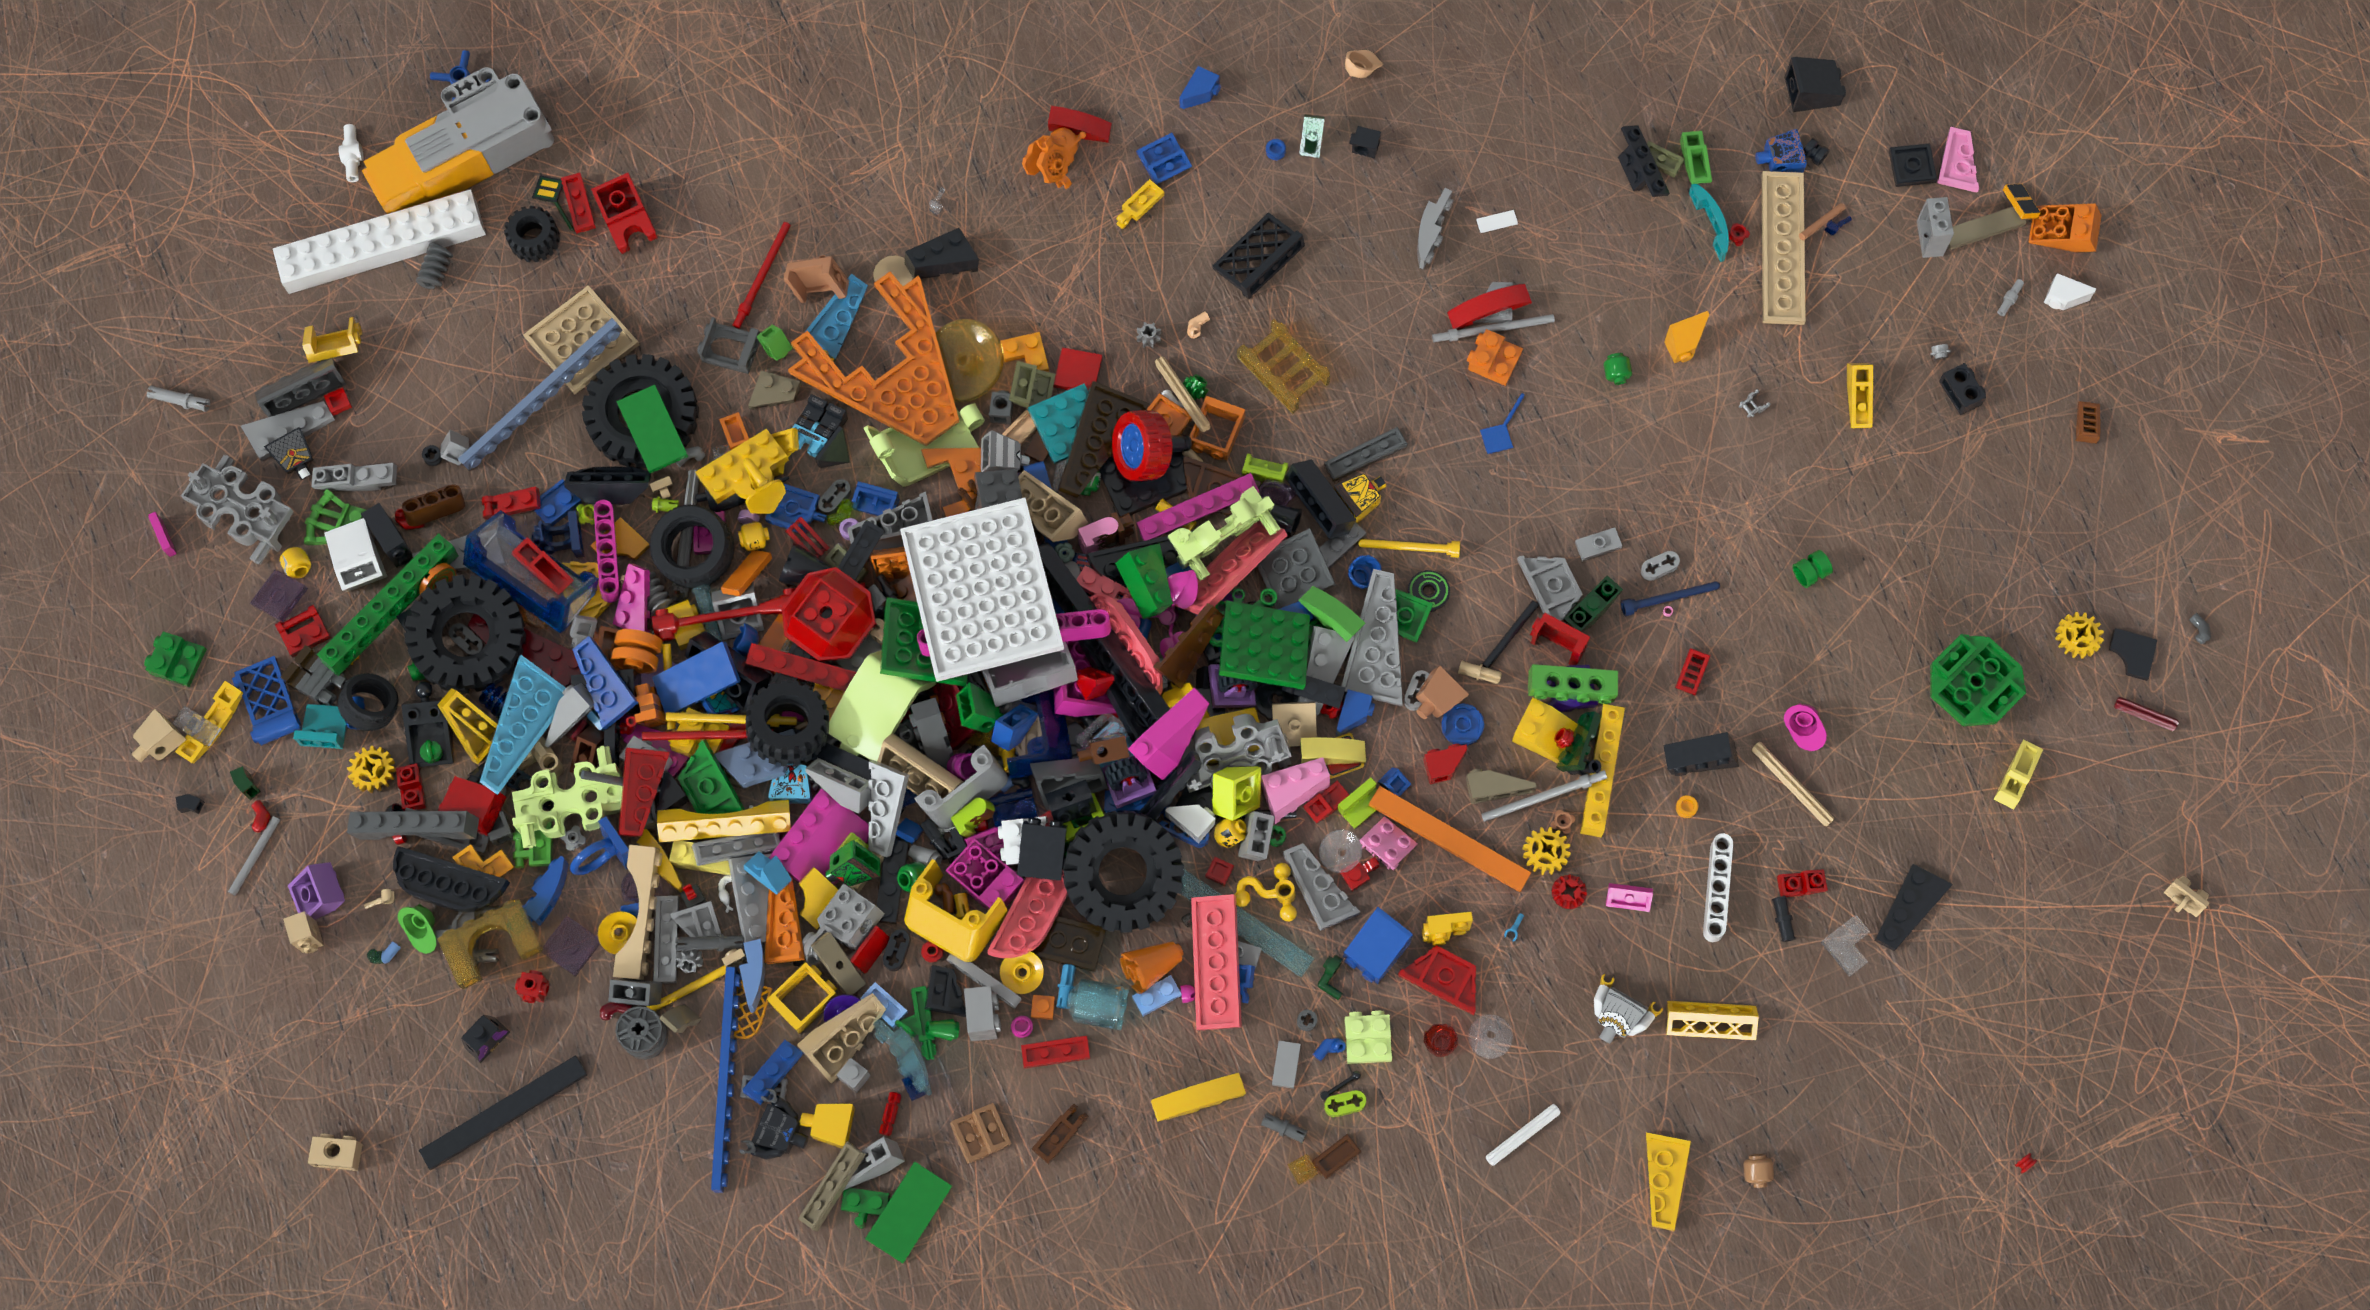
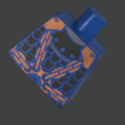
(1783, 153)

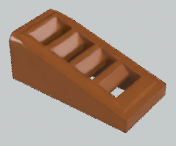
(2085, 436)

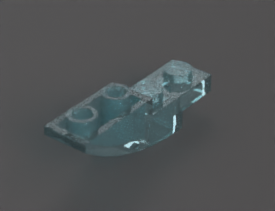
(908, 1056)

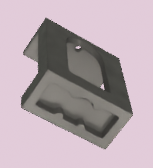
(714, 331)

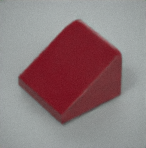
(577, 729)

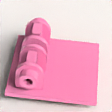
(1388, 843)

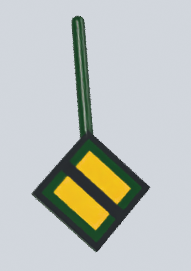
(549, 190)

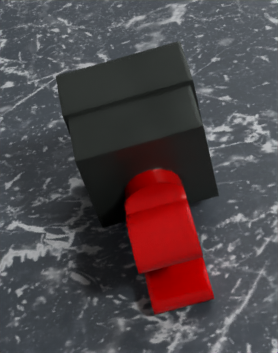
(692, 895)

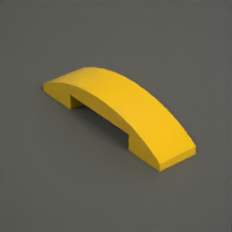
(220, 713)

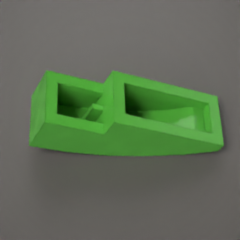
(1695, 157)
(1332, 613)

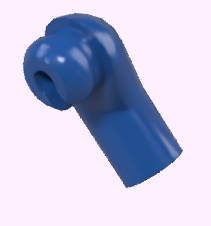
(1329, 1045)

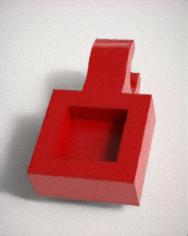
(1359, 874)

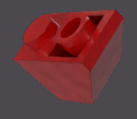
(1444, 763)

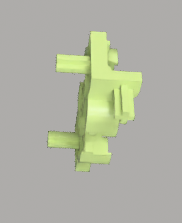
(1203, 540)
(530, 801)

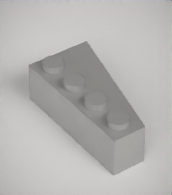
(905, 515)

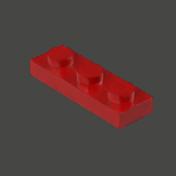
(578, 203)
(1055, 1052)

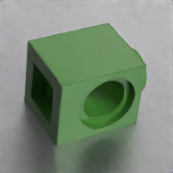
(774, 342)

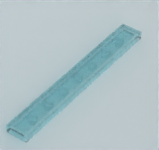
(1254, 930)

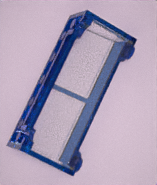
(490, 557)

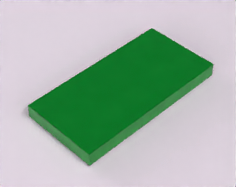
(652, 429)
(908, 1212)

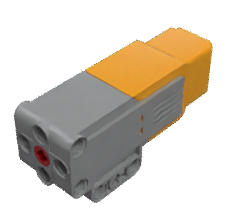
(462, 146)

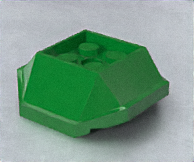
(1979, 660)

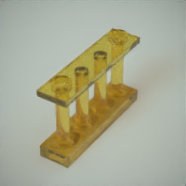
(1276, 385)

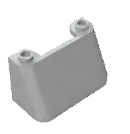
(983, 784)

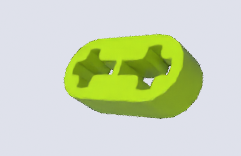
(1343, 1098)

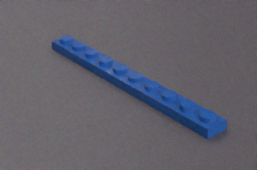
(725, 1088)

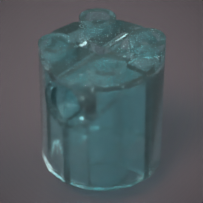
(1098, 1004)

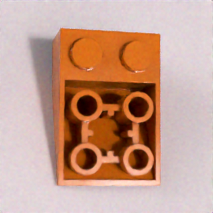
(2067, 227)
(891, 563)

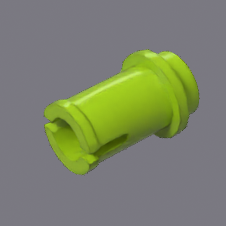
(664, 504)

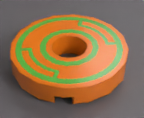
(437, 573)

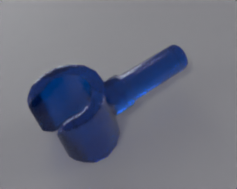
(1832, 227)

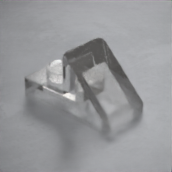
(196, 726)

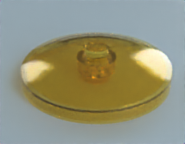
(970, 357)

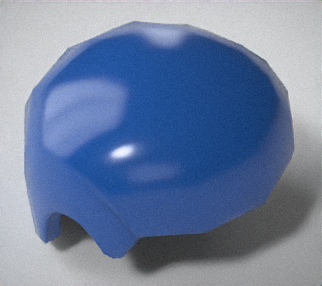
(1361, 570)
(745, 638)

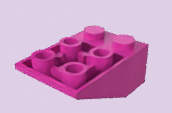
(984, 875)

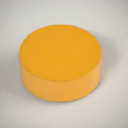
(1686, 806)

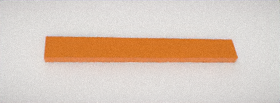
(1449, 839)

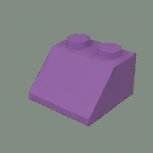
(316, 890)

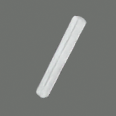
(1523, 1134)

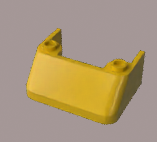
(958, 937)

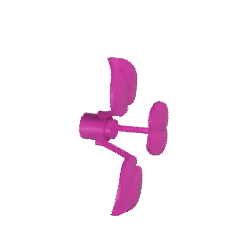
(1183, 592)

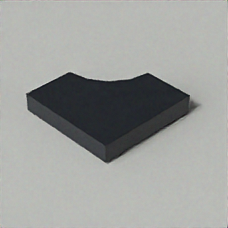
(2135, 651)

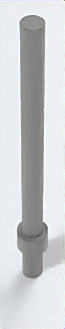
(1454, 334)
(1584, 781)

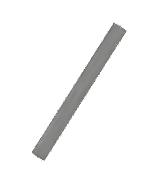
(254, 855)

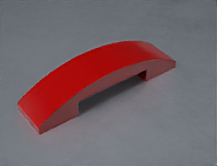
(1488, 304)

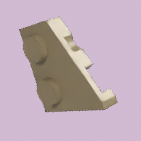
(773, 390)

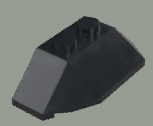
(612, 484)

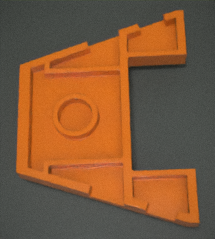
(963, 464)

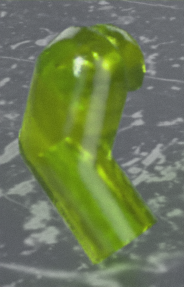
(844, 512)

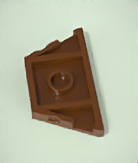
(1205, 477)

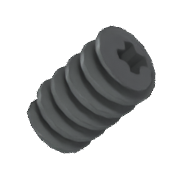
(433, 266)

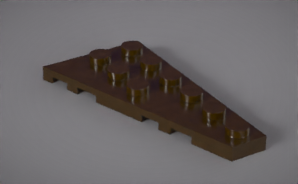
(1094, 435)

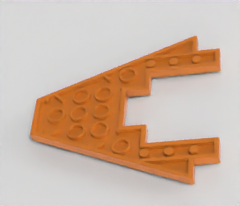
(911, 395)

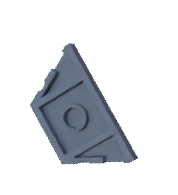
(748, 767)

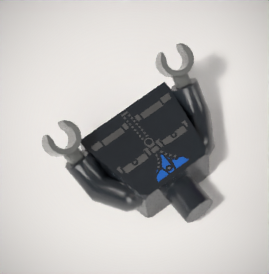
(776, 1130)

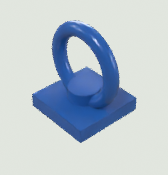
(612, 845)

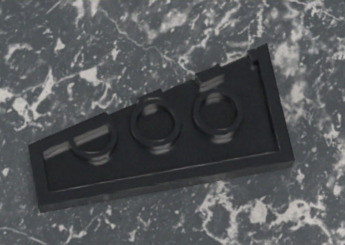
(1913, 902)

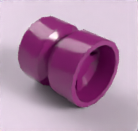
(961, 766)

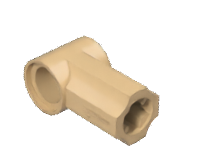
(545, 756)

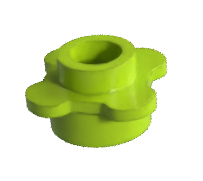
(583, 510)

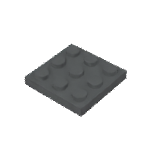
(1295, 568)

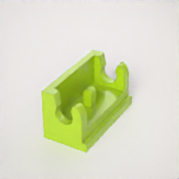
(1264, 470)

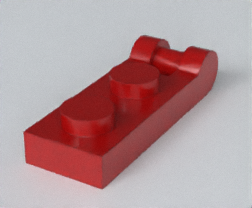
(512, 502)

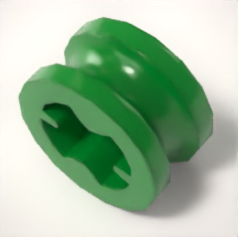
(1278, 829)

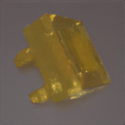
(1302, 1169)

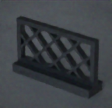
(1268, 268)

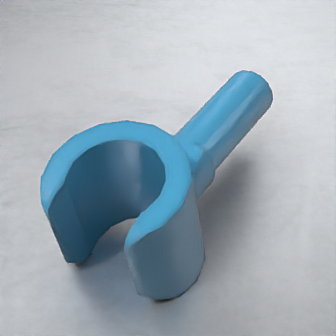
(1514, 928)

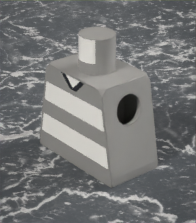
(1001, 453)

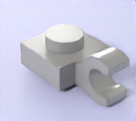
(582, 628)

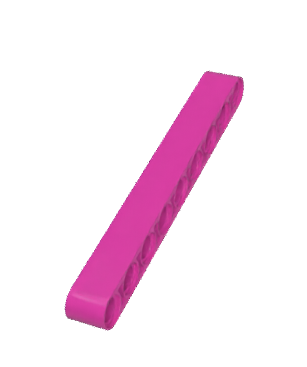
(1068, 627)

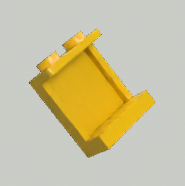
(331, 344)

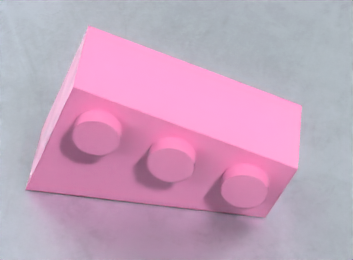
(1294, 786)

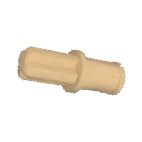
(1479, 672)

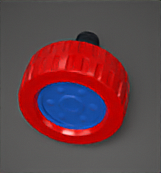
(1145, 445)

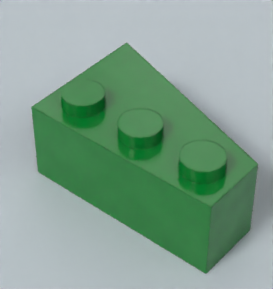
(1146, 580)

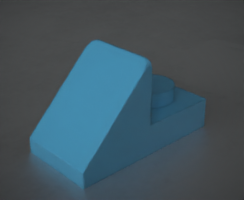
(768, 872)

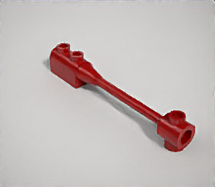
(667, 624)

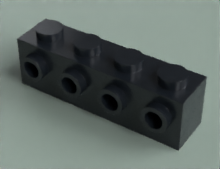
(1320, 499)

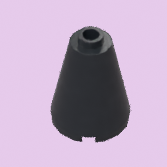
(799, 564)

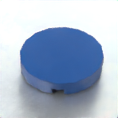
(1462, 724)

